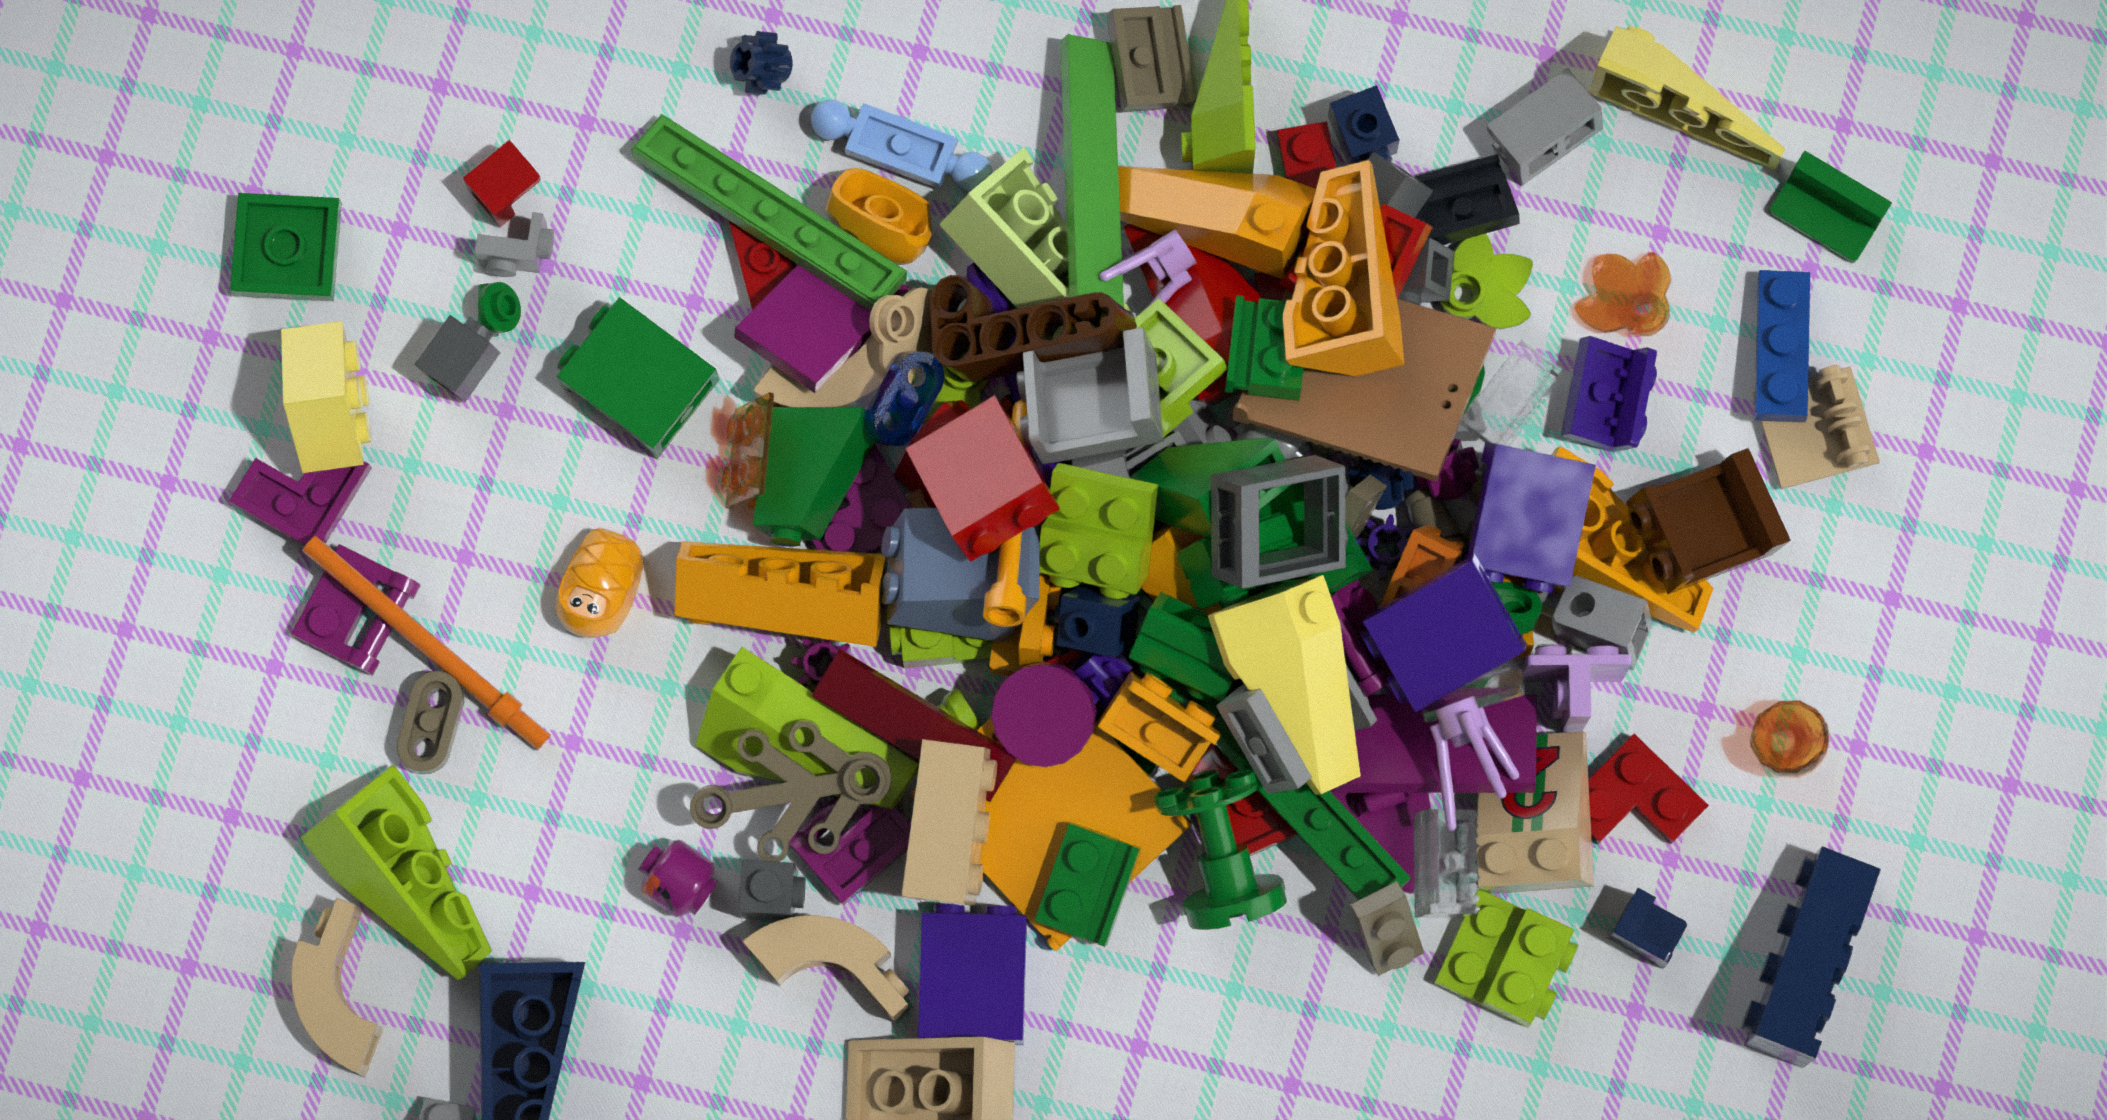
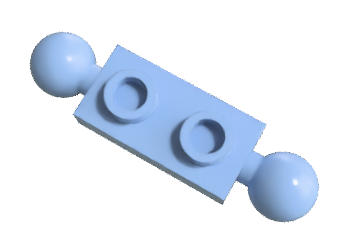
(900, 145)

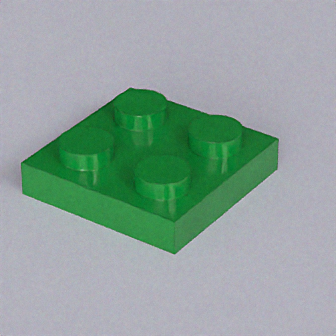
(285, 246)

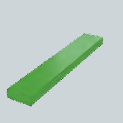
(1090, 165)
(768, 213)

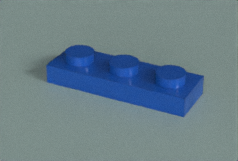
(1782, 346)

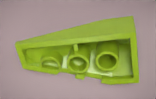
(1224, 108)
(767, 699)
(389, 862)

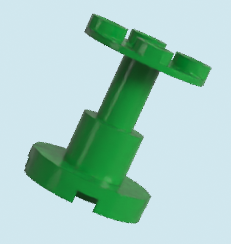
(1225, 867)

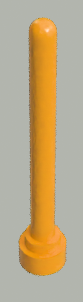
(1005, 601)

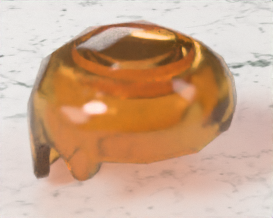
(1790, 738)

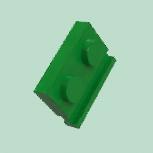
(1258, 352)
(1087, 884)

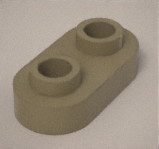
(429, 723)

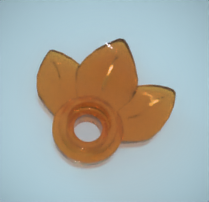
(1621, 289)

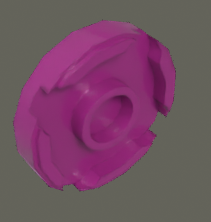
(1044, 714)

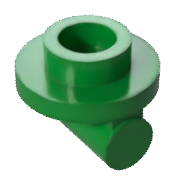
(498, 307)

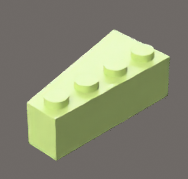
(1015, 234)

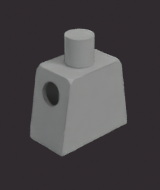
(1614, 618)

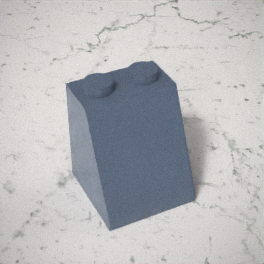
(937, 586)

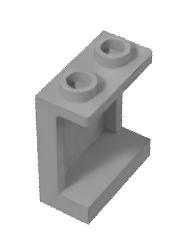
(1092, 401)
(1267, 742)

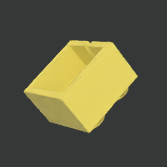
(324, 396)

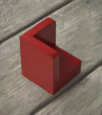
(501, 182)

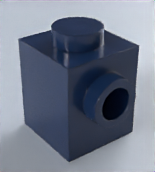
(1363, 126)
(1096, 622)

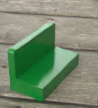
(1829, 207)

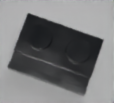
(1468, 200)

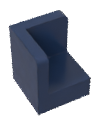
(1648, 929)

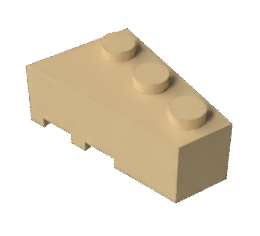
(949, 823)

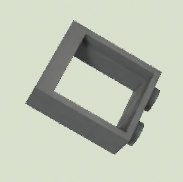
(1237, 522)

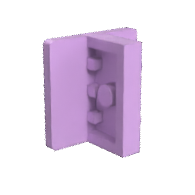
(1573, 676)

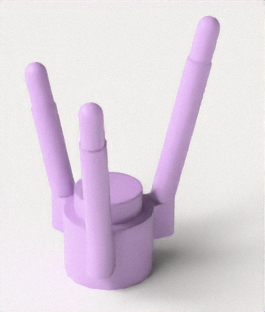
(1166, 257)
(1465, 724)

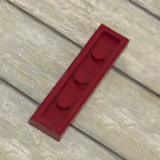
(898, 712)

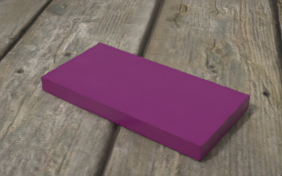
(1402, 754)

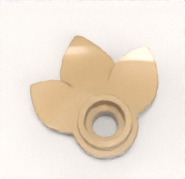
(908, 329)

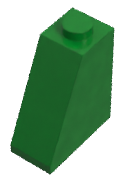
(809, 470)
(1186, 473)

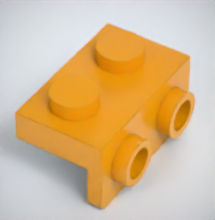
(1032, 637)
(1158, 725)

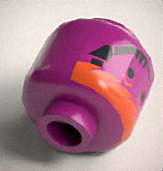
(677, 878)

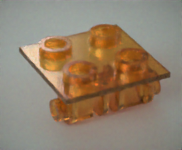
(750, 437)

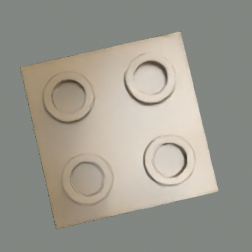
(1832, 438)

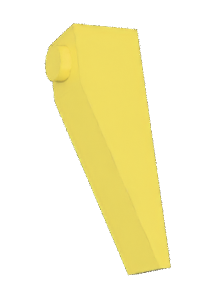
(1660, 86)
(1295, 653)

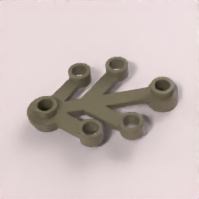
(800, 789)

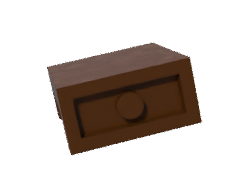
(1707, 522)

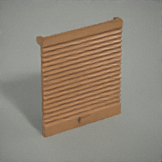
(1391, 414)

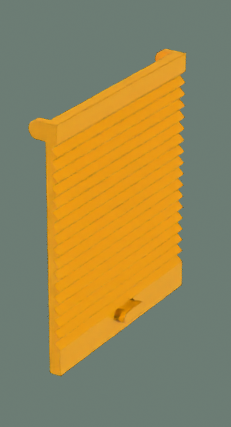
(1036, 803)

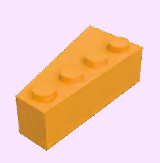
(782, 590)

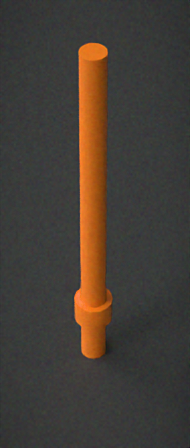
(503, 708)

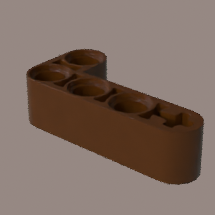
(1089, 325)

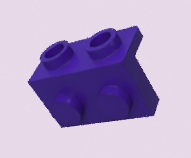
(1609, 395)

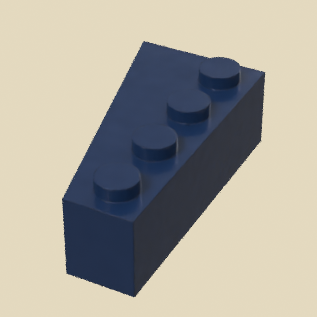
(1811, 956)
(524, 1035)

